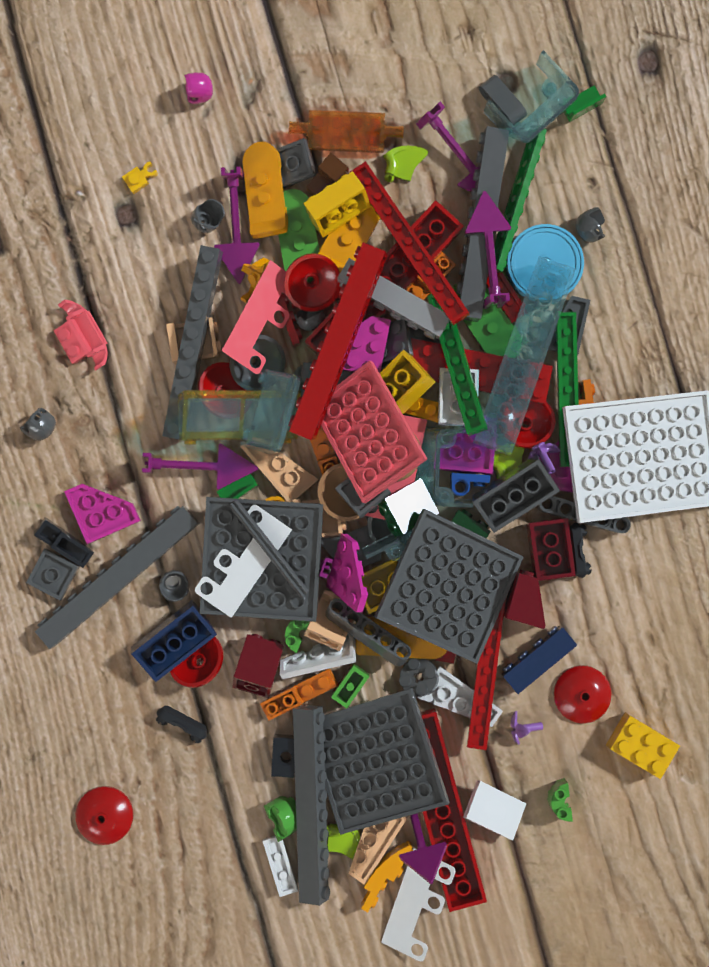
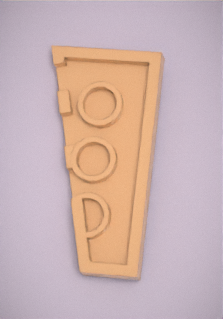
(283, 473)
(372, 847)

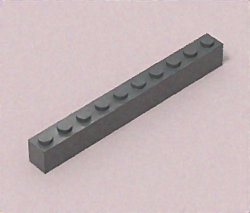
(489, 179)
(193, 333)
(117, 577)
(311, 804)

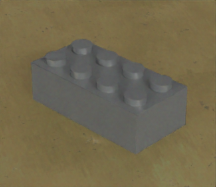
(515, 493)

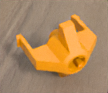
(254, 274)

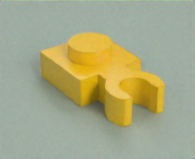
(137, 179)

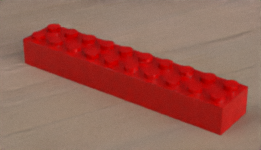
(435, 230)
(338, 341)
(449, 826)

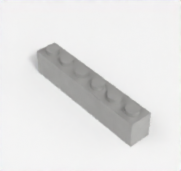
(404, 305)

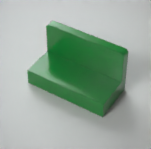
(584, 103)
(238, 488)

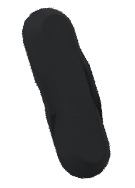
(577, 533)
(194, 728)

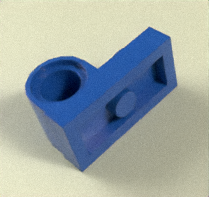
(477, 479)

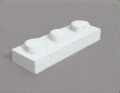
(280, 866)

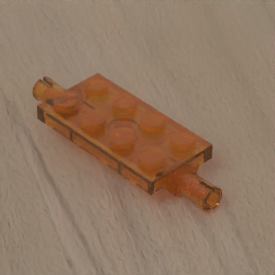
(346, 131)

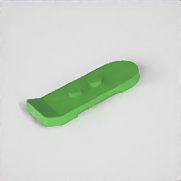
(301, 232)
(492, 329)

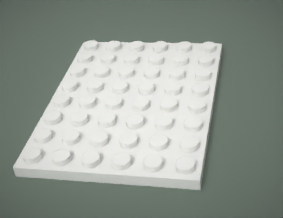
(639, 455)

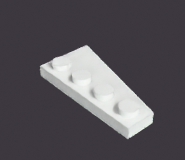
(318, 659)
(456, 696)

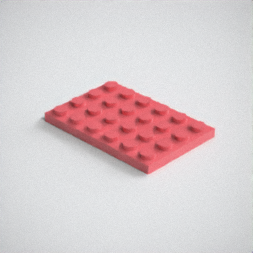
(370, 433)

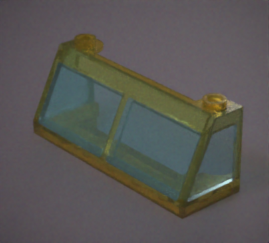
(219, 415)

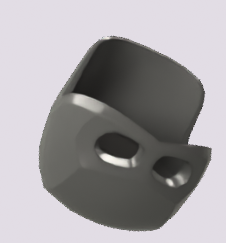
(210, 213)
(588, 223)
(40, 427)

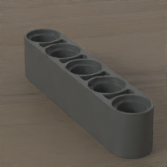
(609, 525)
(371, 641)

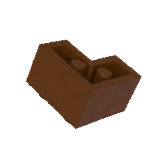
(329, 172)

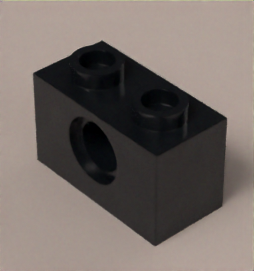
(282, 767)

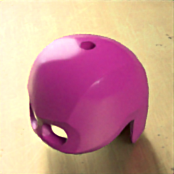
(198, 87)

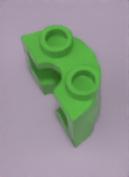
(292, 635)
(556, 800)
(283, 814)

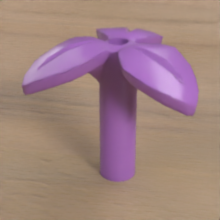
(541, 450)
(522, 730)

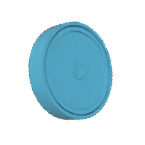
(547, 242)

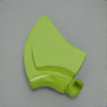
(402, 162)
(505, 463)
(343, 843)

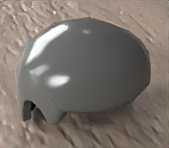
(309, 320)
(174, 585)

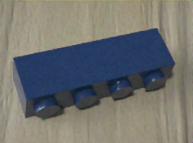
(538, 659)

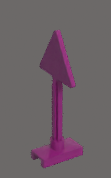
(432, 118)
(487, 220)
(236, 253)
(229, 466)
(425, 859)

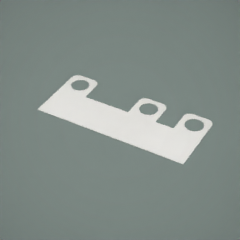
(245, 570)
(410, 900)

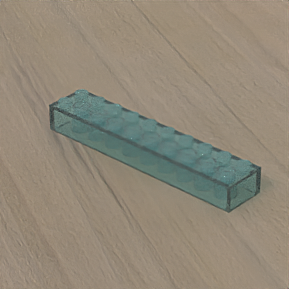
(525, 355)

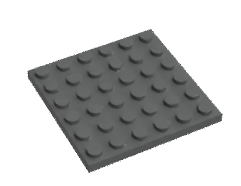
(449, 586)
(271, 594)
(380, 763)

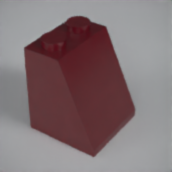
(525, 600)
(258, 665)

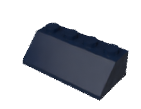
(173, 641)

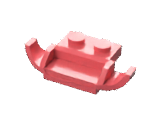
(81, 335)

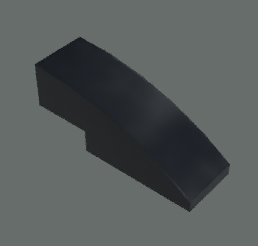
(63, 542)

